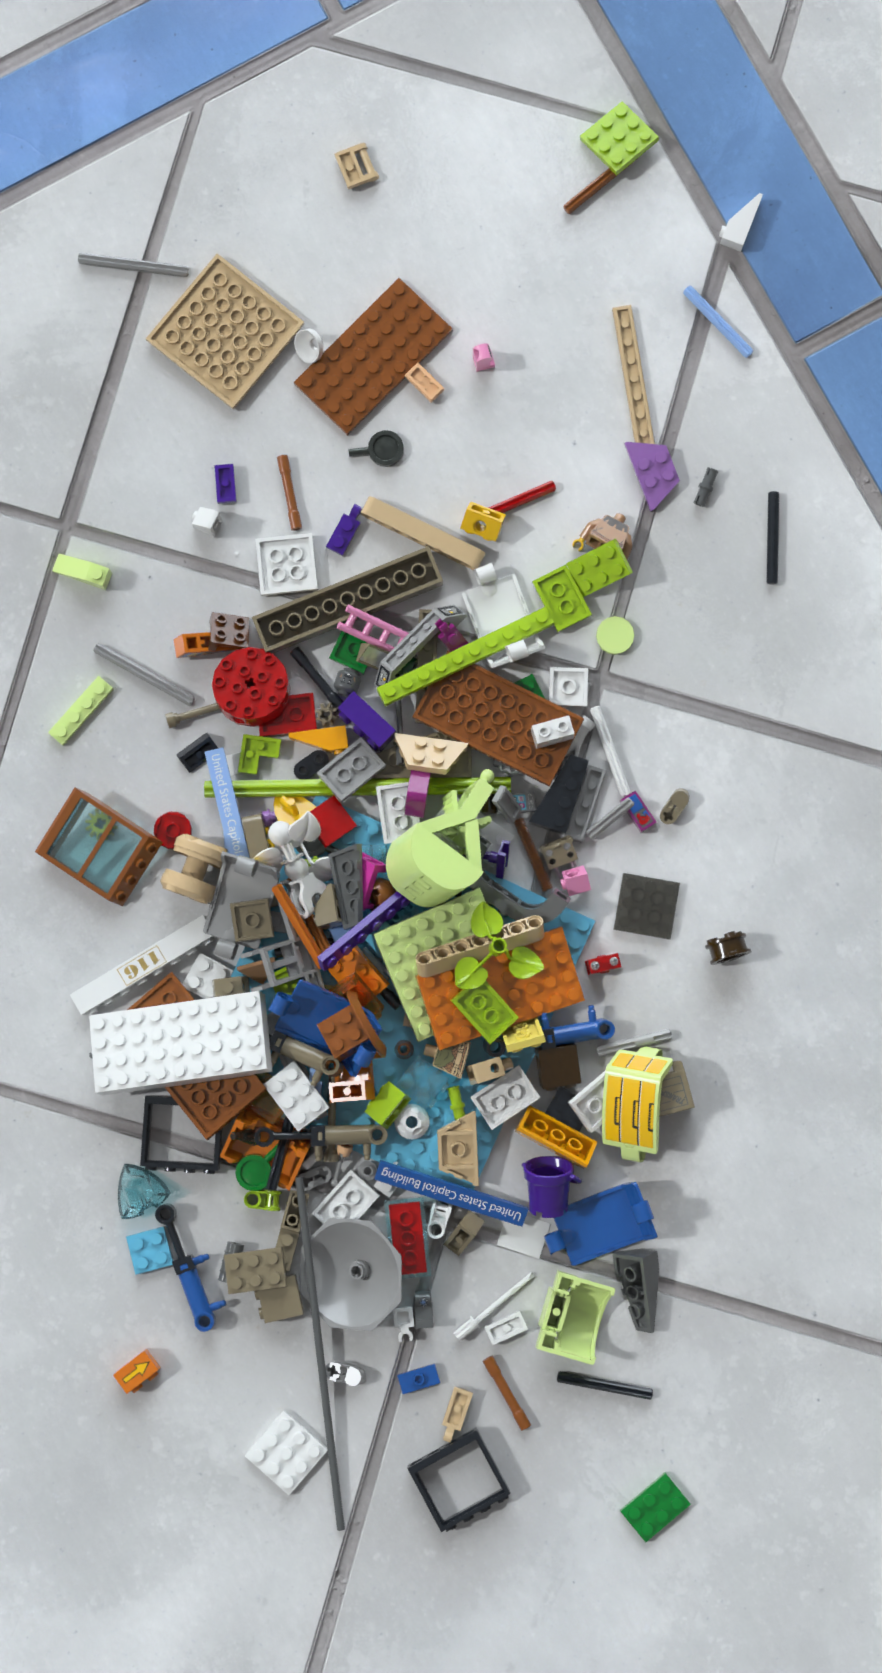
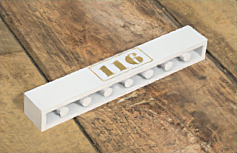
(141, 966)

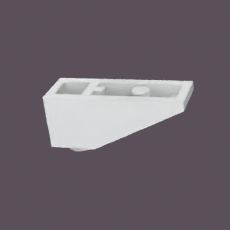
(738, 226)

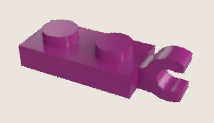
(450, 636)

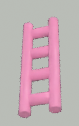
(371, 621)

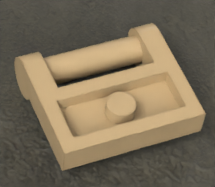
(350, 168)

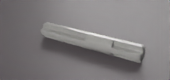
(635, 1042)

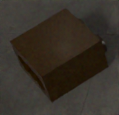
(558, 1067)

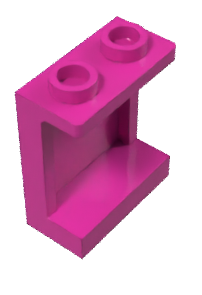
(370, 869)

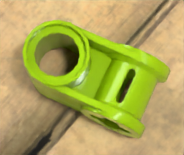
(264, 1200)

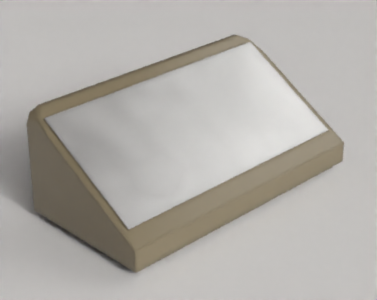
(371, 655)

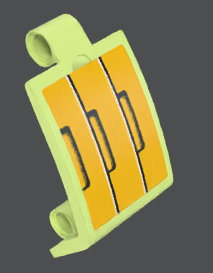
(633, 1101)

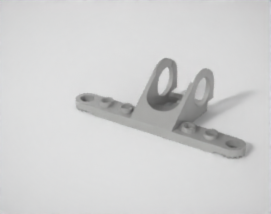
(295, 957)

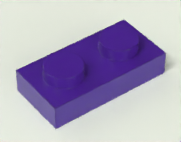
(225, 483)

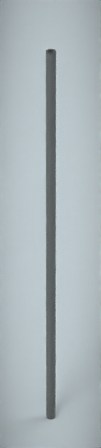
(320, 1353)

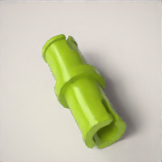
(456, 1102)

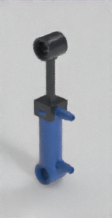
(564, 1034)
(186, 1270)

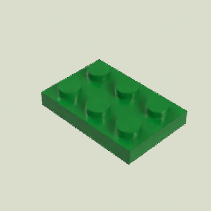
(655, 1507)

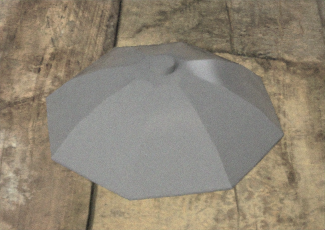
(354, 1274)

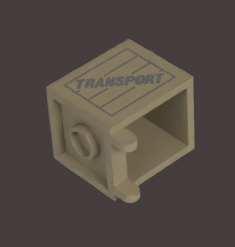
(675, 1091)

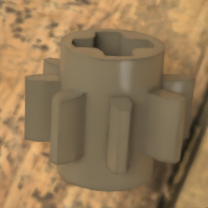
(325, 719)

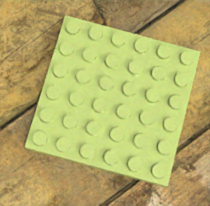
(416, 934)

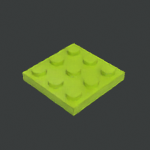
(619, 138)

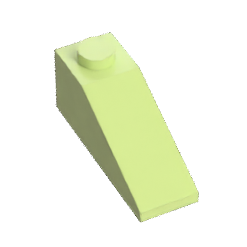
(83, 571)

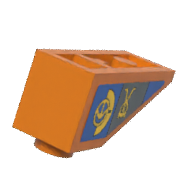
(195, 645)

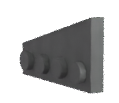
(348, 883)

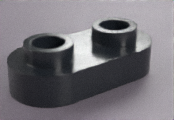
(311, 765)

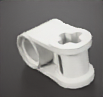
(439, 1217)

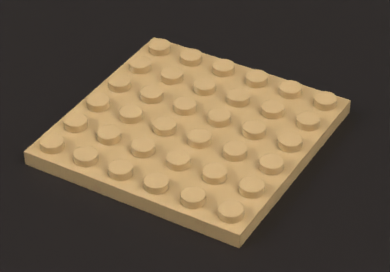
(225, 331)

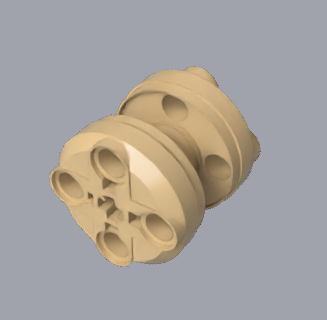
(190, 881)

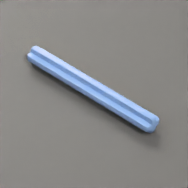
(718, 321)

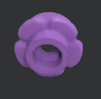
(268, 817)

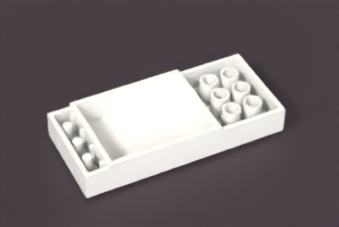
(180, 1043)

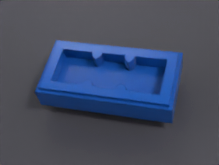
(418, 1378)

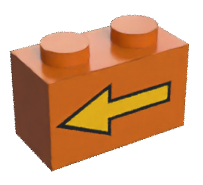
(136, 1371)

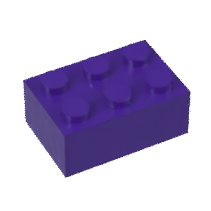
(366, 722)

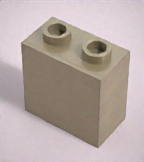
(280, 1302)

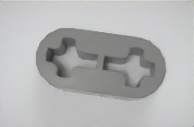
(319, 1181)

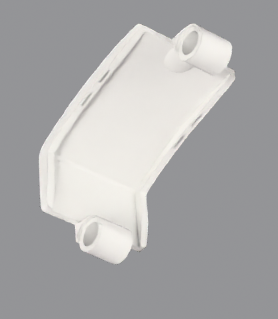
(495, 605)

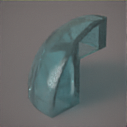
(139, 1191)

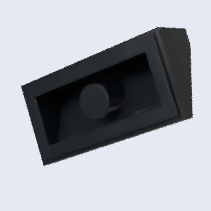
(194, 754)

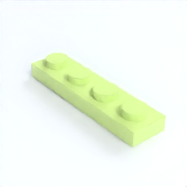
(80, 710)

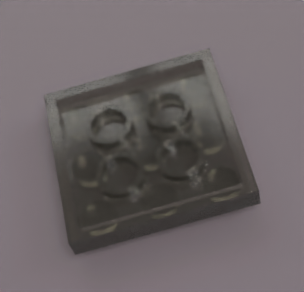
(646, 906)

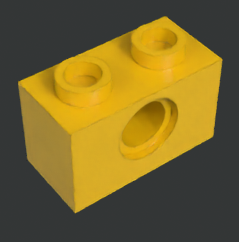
(492, 519)

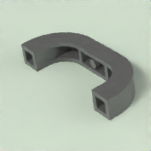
(511, 905)

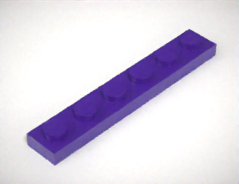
(360, 931)

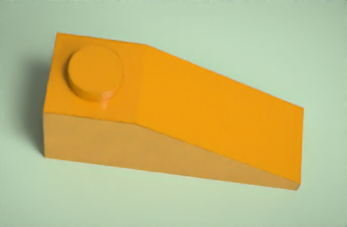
(327, 739)

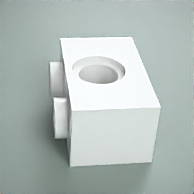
(552, 732)

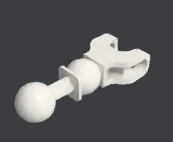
(304, 885)

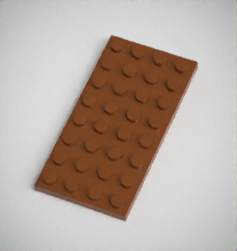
(373, 356)
(496, 720)
(207, 1103)

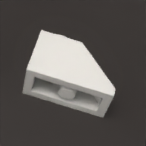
(206, 521)

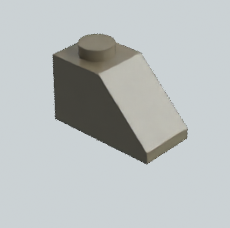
(327, 909)
(464, 1232)

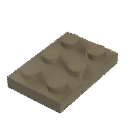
(255, 1270)

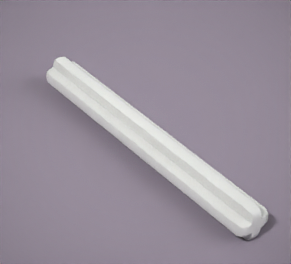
(610, 751)

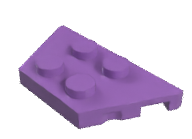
(653, 470)

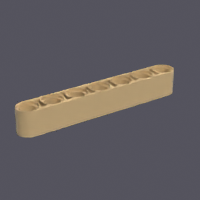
(422, 533)
(448, 955)

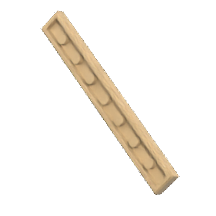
(633, 374)

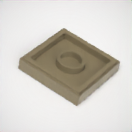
(252, 919)

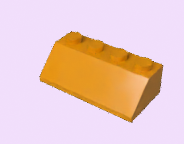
(556, 1137)

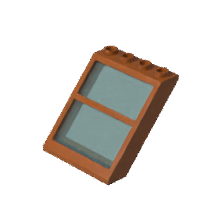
(98, 846)

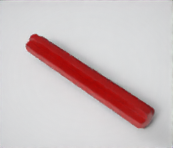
(524, 497)

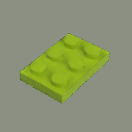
(599, 567)
(561, 598)
(485, 1011)

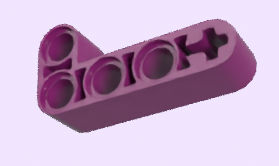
(417, 793)

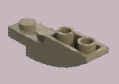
(290, 1229)

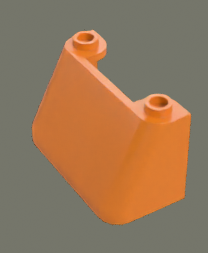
(295, 1156)

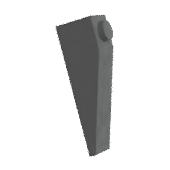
(640, 1278)

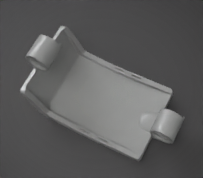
(238, 881)

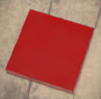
(333, 821)

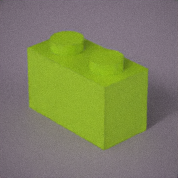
(387, 1105)

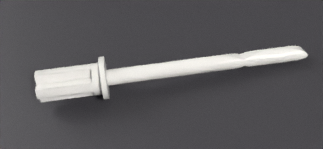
(472, 1324)

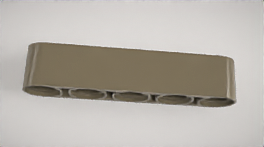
(256, 838)

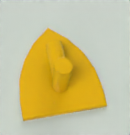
(291, 808)

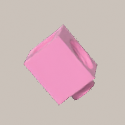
(575, 881)

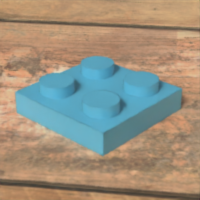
(149, 1250)

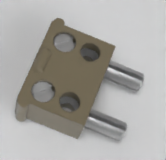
(558, 851)

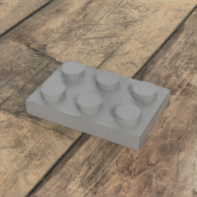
(351, 769)

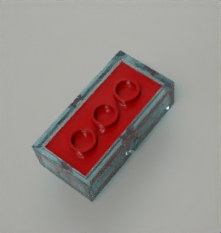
(409, 1234)

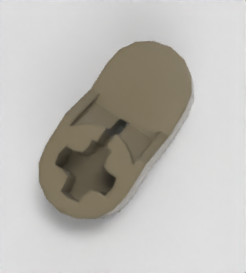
(679, 798)

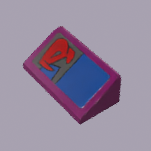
(639, 812)

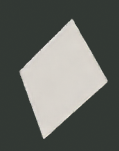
(525, 1239)

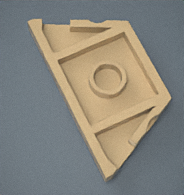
(429, 753)
(459, 1148)

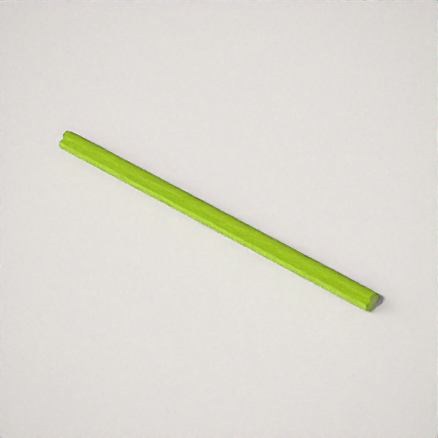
(317, 787)

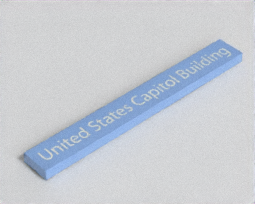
(226, 802)

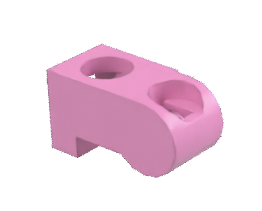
(483, 357)

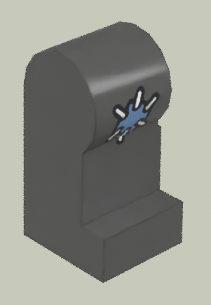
(423, 1309)

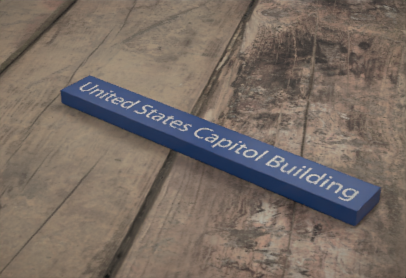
(451, 1193)

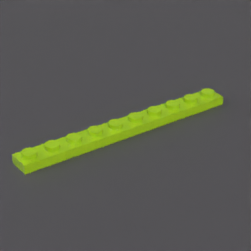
(464, 656)

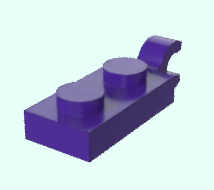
(345, 531)

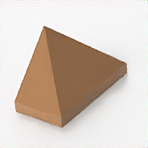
(255, 970)

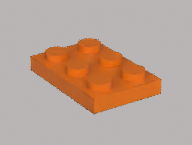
(358, 962)

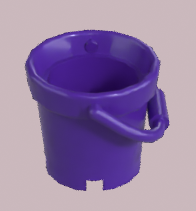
(549, 1184)

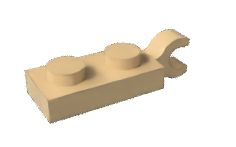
(456, 1411)

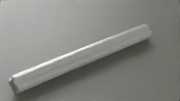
(133, 264)
(144, 674)

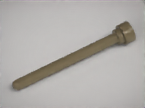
(174, 719)
(331, 1153)

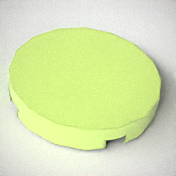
(615, 635)

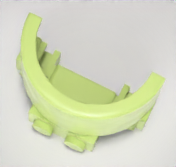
(574, 1316)

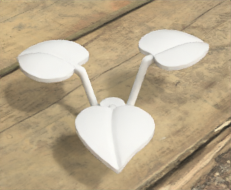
(306, 829)

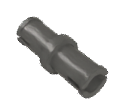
(705, 487)

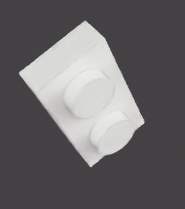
(506, 1327)

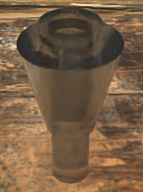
(245, 1136)

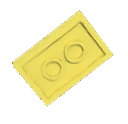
(523, 1035)

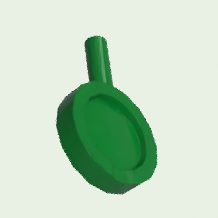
(254, 1170)

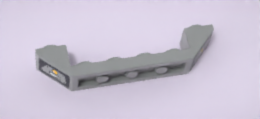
(416, 641)

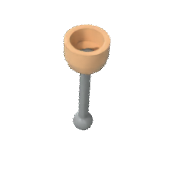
(343, 1151)

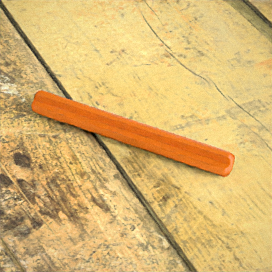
(297, 922)

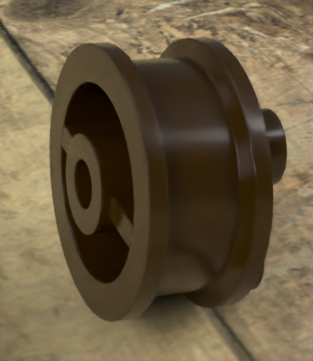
(727, 948)

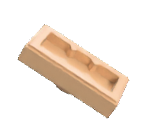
(424, 382)

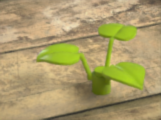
(488, 922)

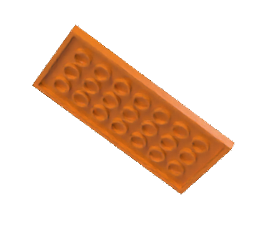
(528, 998)

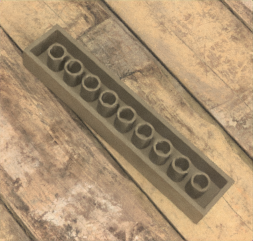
(367, 591)

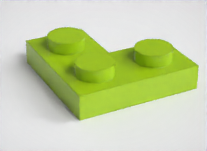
(253, 748)

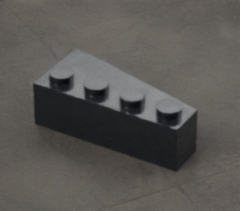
(559, 801)

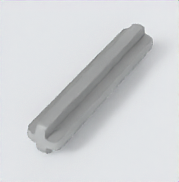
(611, 817)

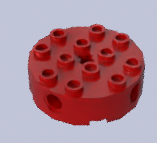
(259, 702)

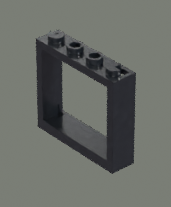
(170, 1166)
(468, 1513)

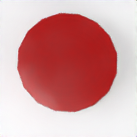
(171, 826)

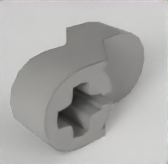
(353, 1376)

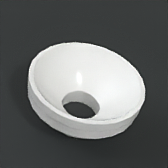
(305, 347)
(422, 1126)

